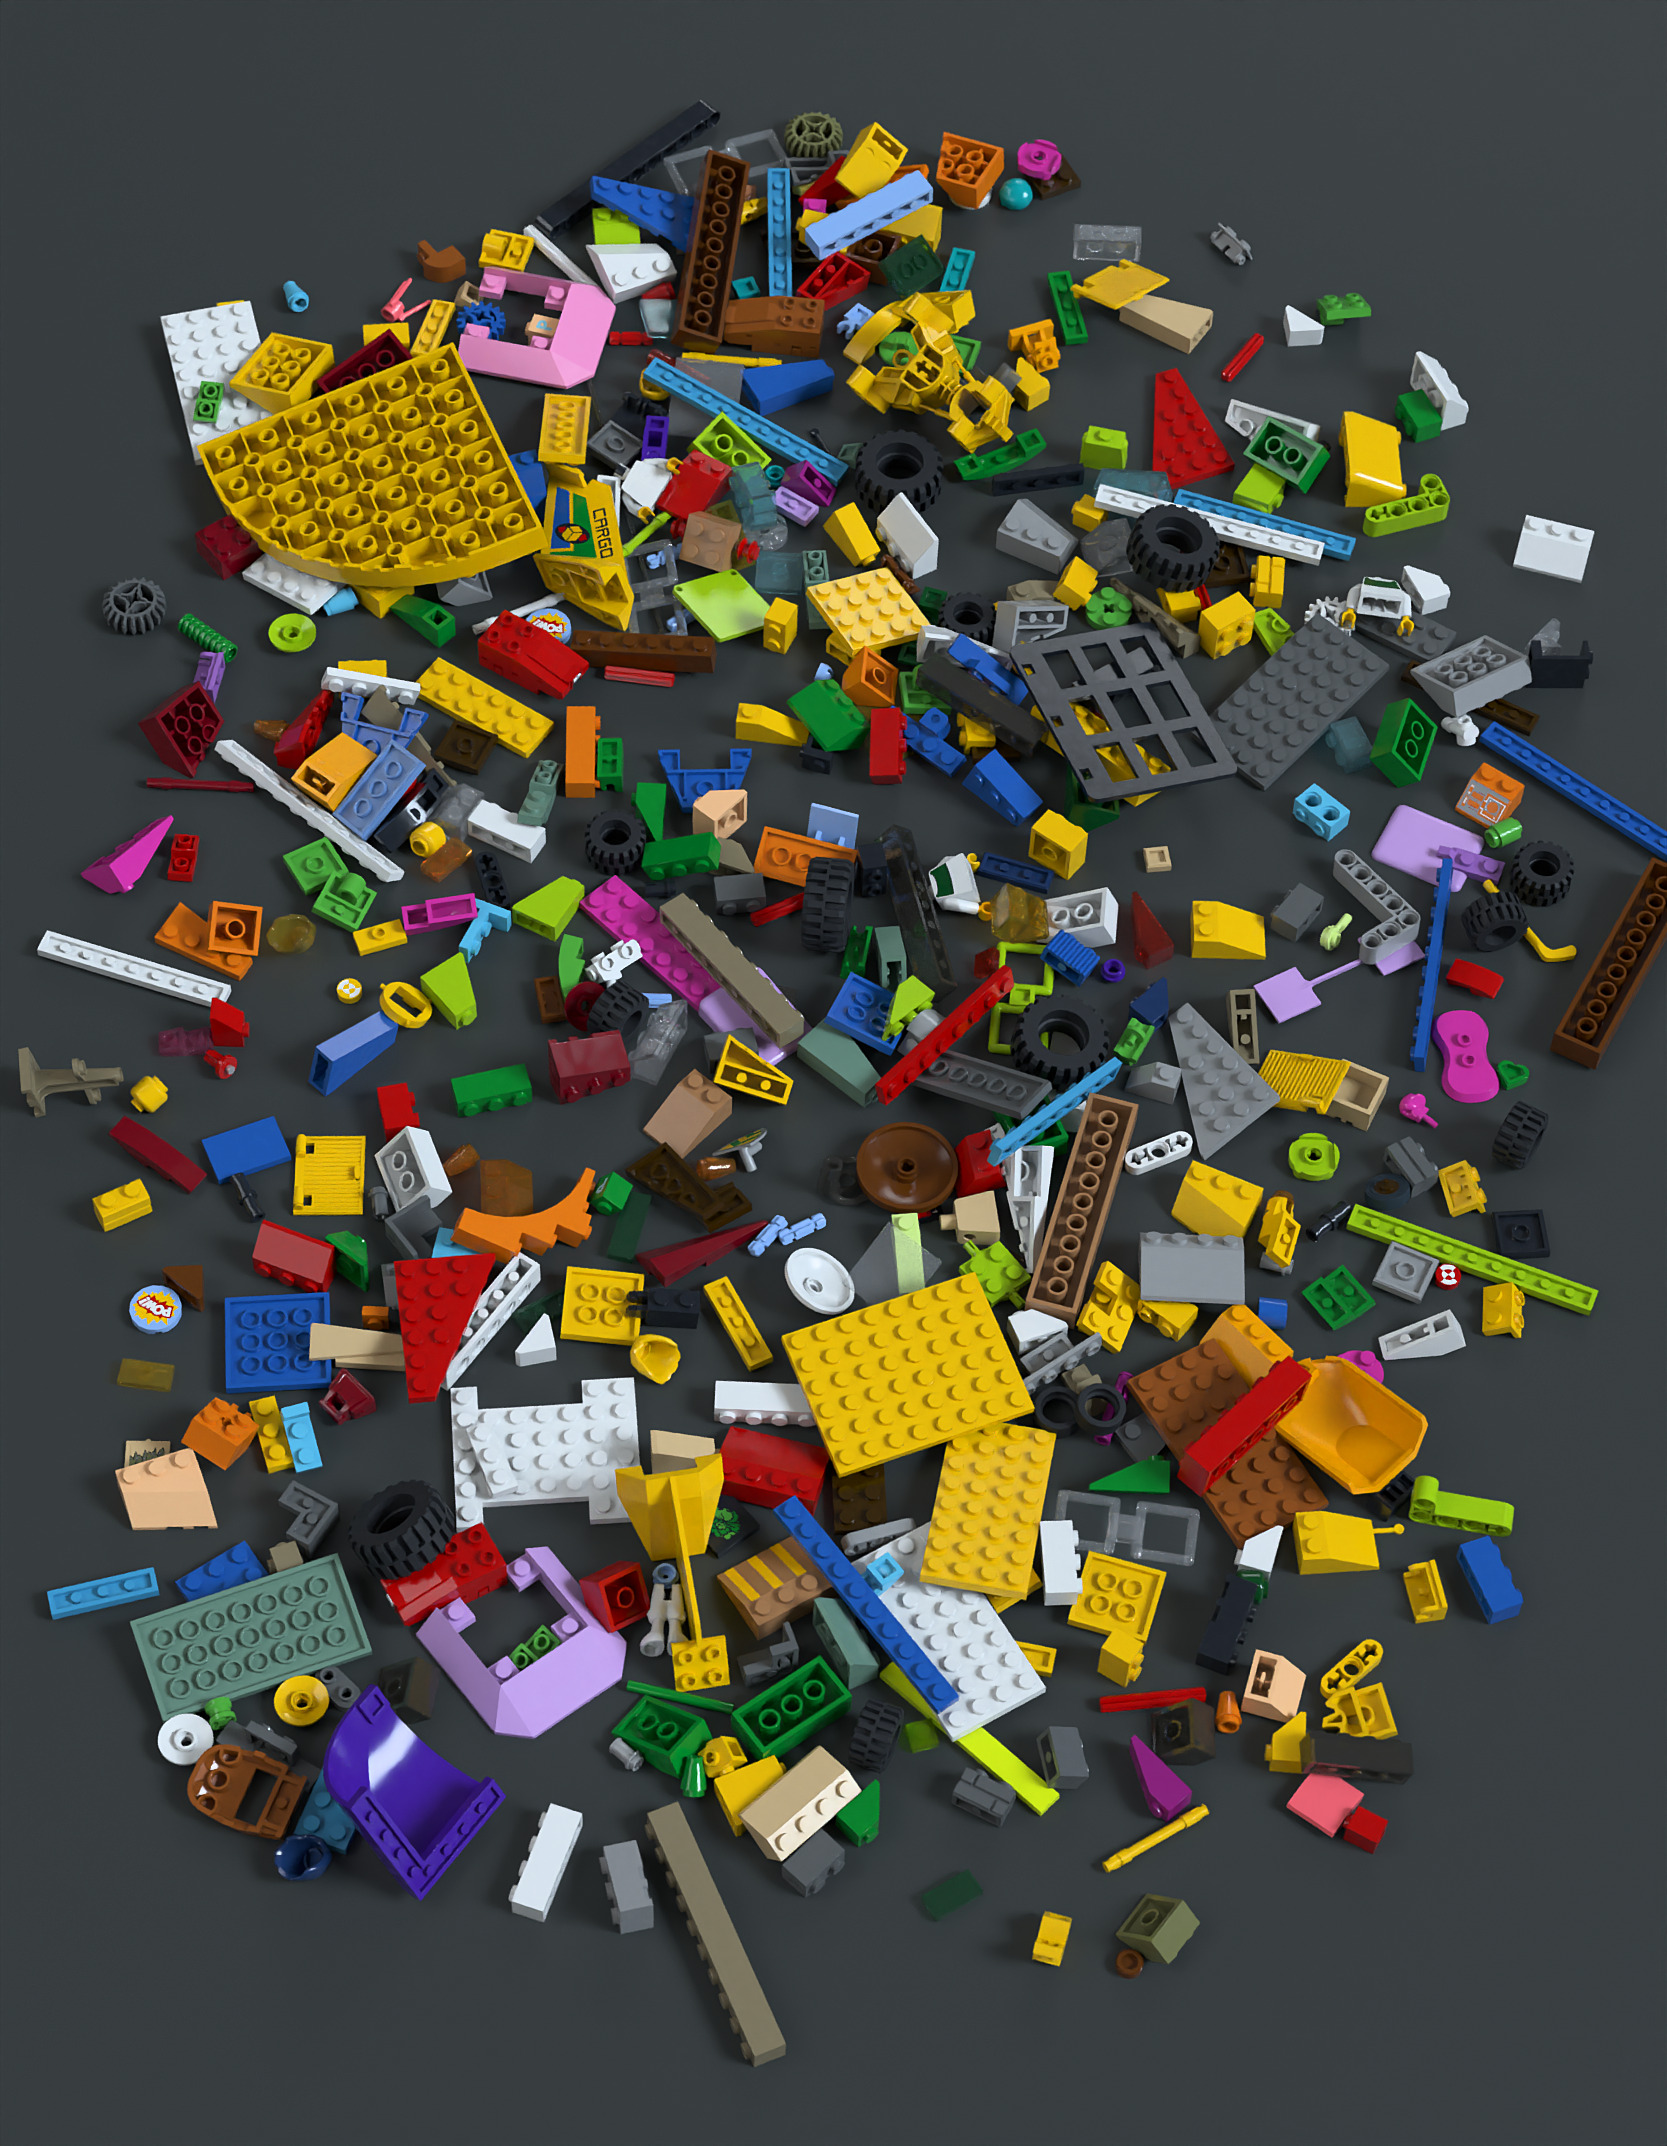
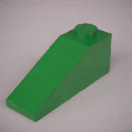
(650, 808)
(1144, 1477)

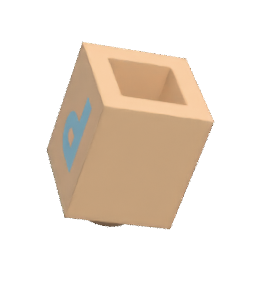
(542, 327)

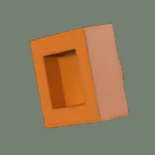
(375, 1317)

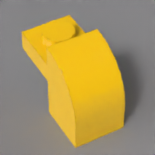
(1052, 1938)

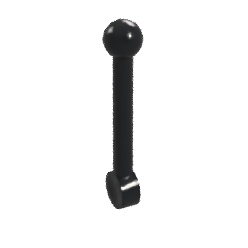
(815, 434)

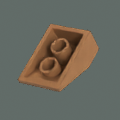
(689, 1113)

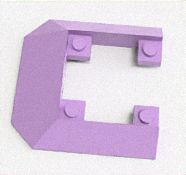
(551, 1687)

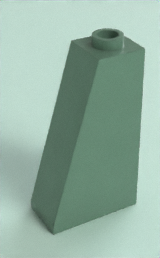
(840, 1062)

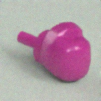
(1414, 1108)

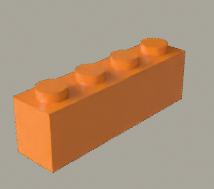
(581, 751)

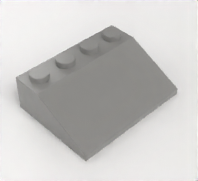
(1473, 675)
(1191, 1268)

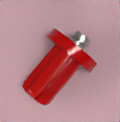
(223, 1065)

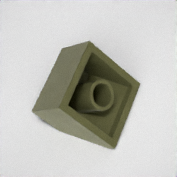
(1158, 1927)

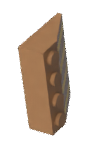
(775, 1587)

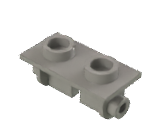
(1227, 237)

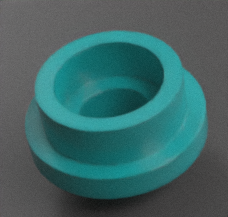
(774, 475)

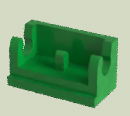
(610, 763)
(857, 952)

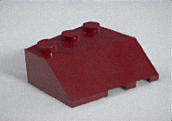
(183, 728)
(587, 1065)

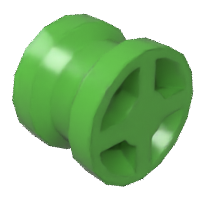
(219, 1712)

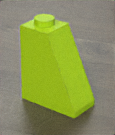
(549, 908)
(451, 991)

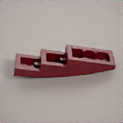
(157, 1153)

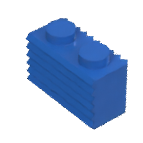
(1070, 957)

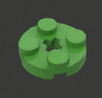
(1108, 599)

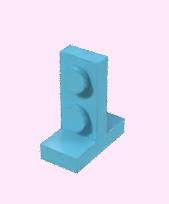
(488, 917)
(301, 1437)

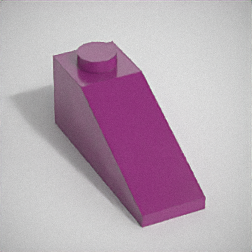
(1161, 1787)

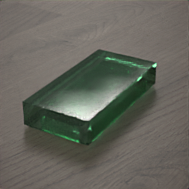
(952, 1895)

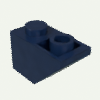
(1151, 1006)

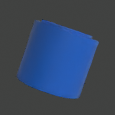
(1272, 1312)

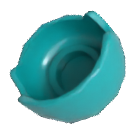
(1015, 194)

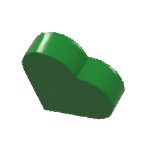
(1511, 1074)

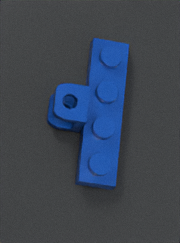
(927, 741)

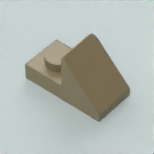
(1079, 1379)

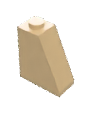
(677, 1451)

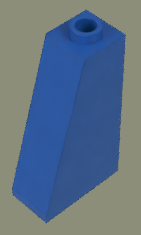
(786, 384)
(350, 1051)

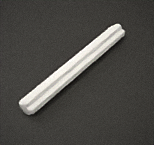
(557, 256)

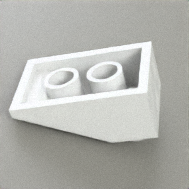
(1085, 915)

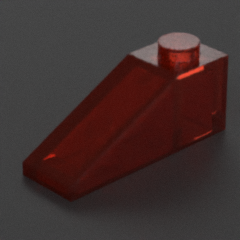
(1150, 940)

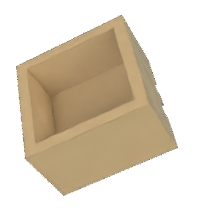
(1358, 1096)

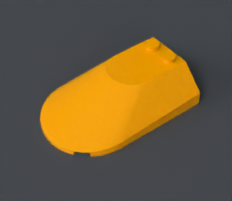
(1353, 1426)

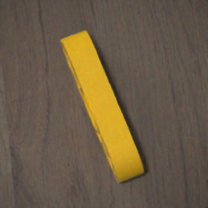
(1354, 1657)

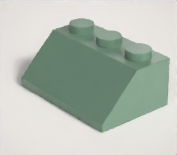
(845, 1642)

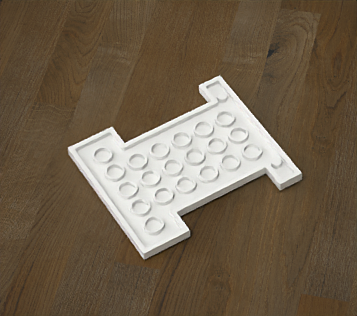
(552, 1451)

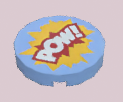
(553, 622)
(155, 1309)

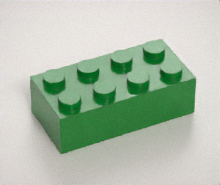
(791, 1710)

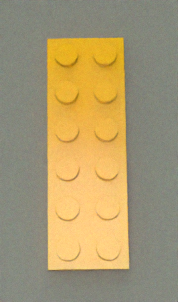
(564, 429)
(483, 707)

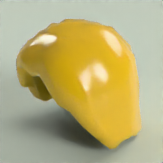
(655, 1357)

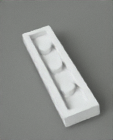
(366, 684)

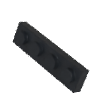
(1038, 479)

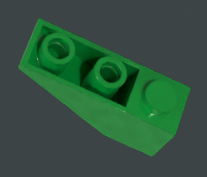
(426, 618)

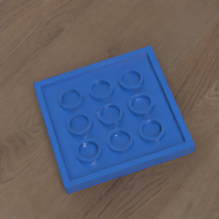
(271, 1342)

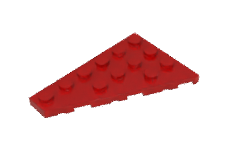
(1183, 436)
(434, 1313)

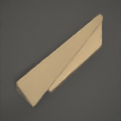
(356, 1347)

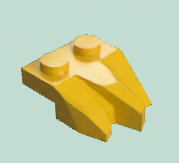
(1361, 1712)

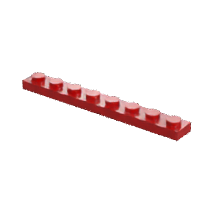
(944, 1035)

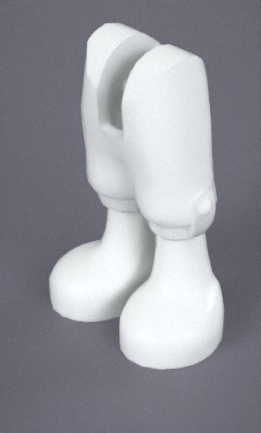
(659, 1612)

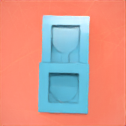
(882, 1573)

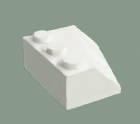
(631, 268)

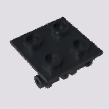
(633, 413)

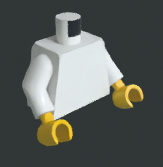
(645, 484)

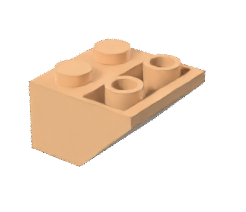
(1273, 1687)

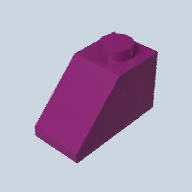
(808, 483)

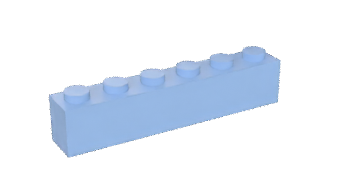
(868, 215)

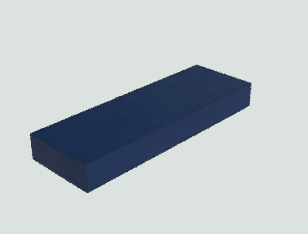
(1015, 873)

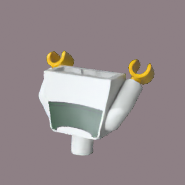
(1379, 598)
(955, 886)

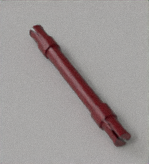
(231, 786)

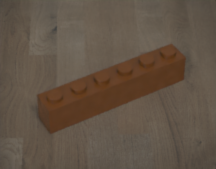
(646, 651)

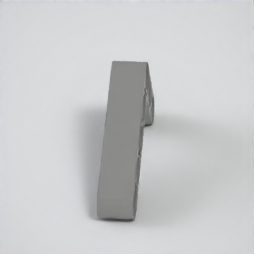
(1398, 918)

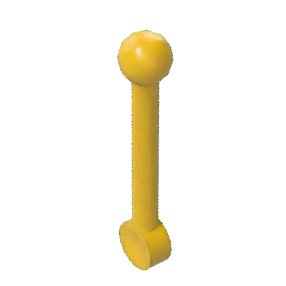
(1398, 1529)

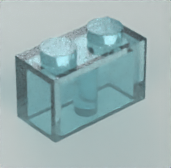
(1349, 745)

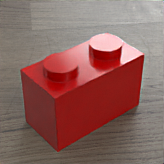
(396, 1109)

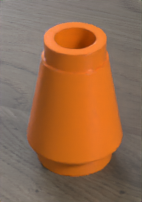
(1228, 1715)

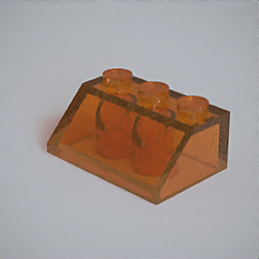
(505, 1188)

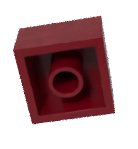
(227, 547)

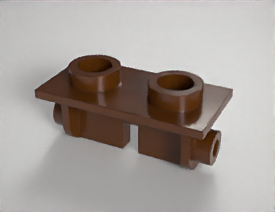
(905, 581)

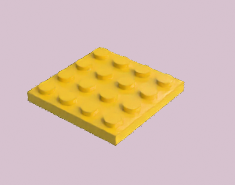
(868, 610)

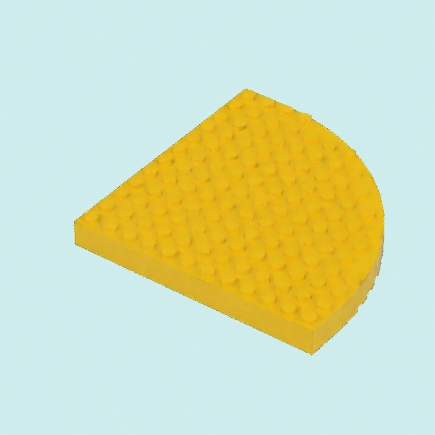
(380, 480)

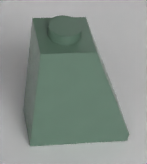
(890, 957)

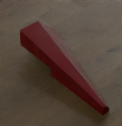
(679, 1259)

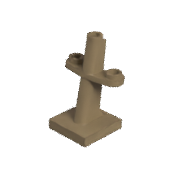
(40, 1083)

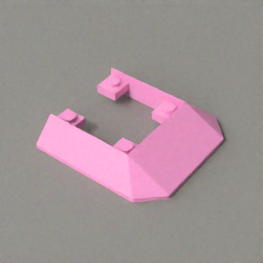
(550, 362)

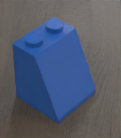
(532, 479)

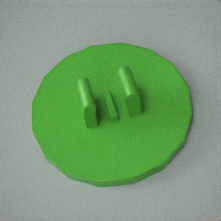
(895, 342)

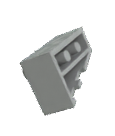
(1027, 622)

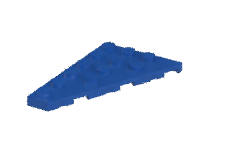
(648, 207)

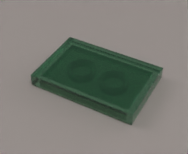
(911, 267)

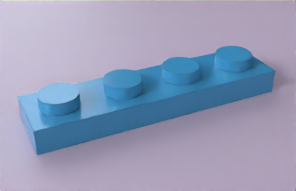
(103, 1593)

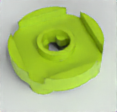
(1309, 1169)

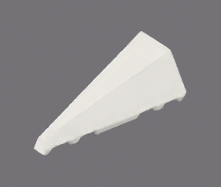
(1028, 1185)

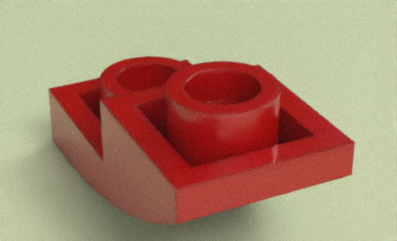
(183, 857)
(1476, 978)

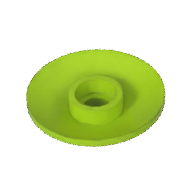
(289, 626)

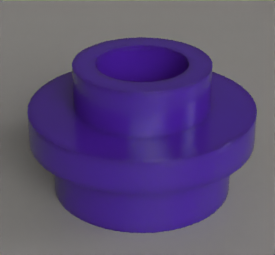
(1113, 965)

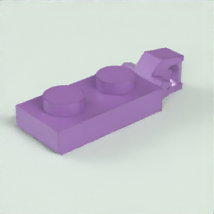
(1473, 864)

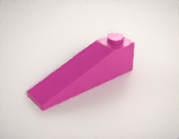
(129, 861)

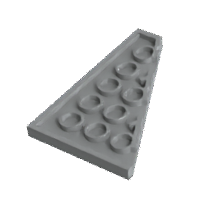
(1218, 1082)

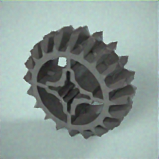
(134, 605)

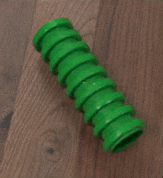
(207, 637)

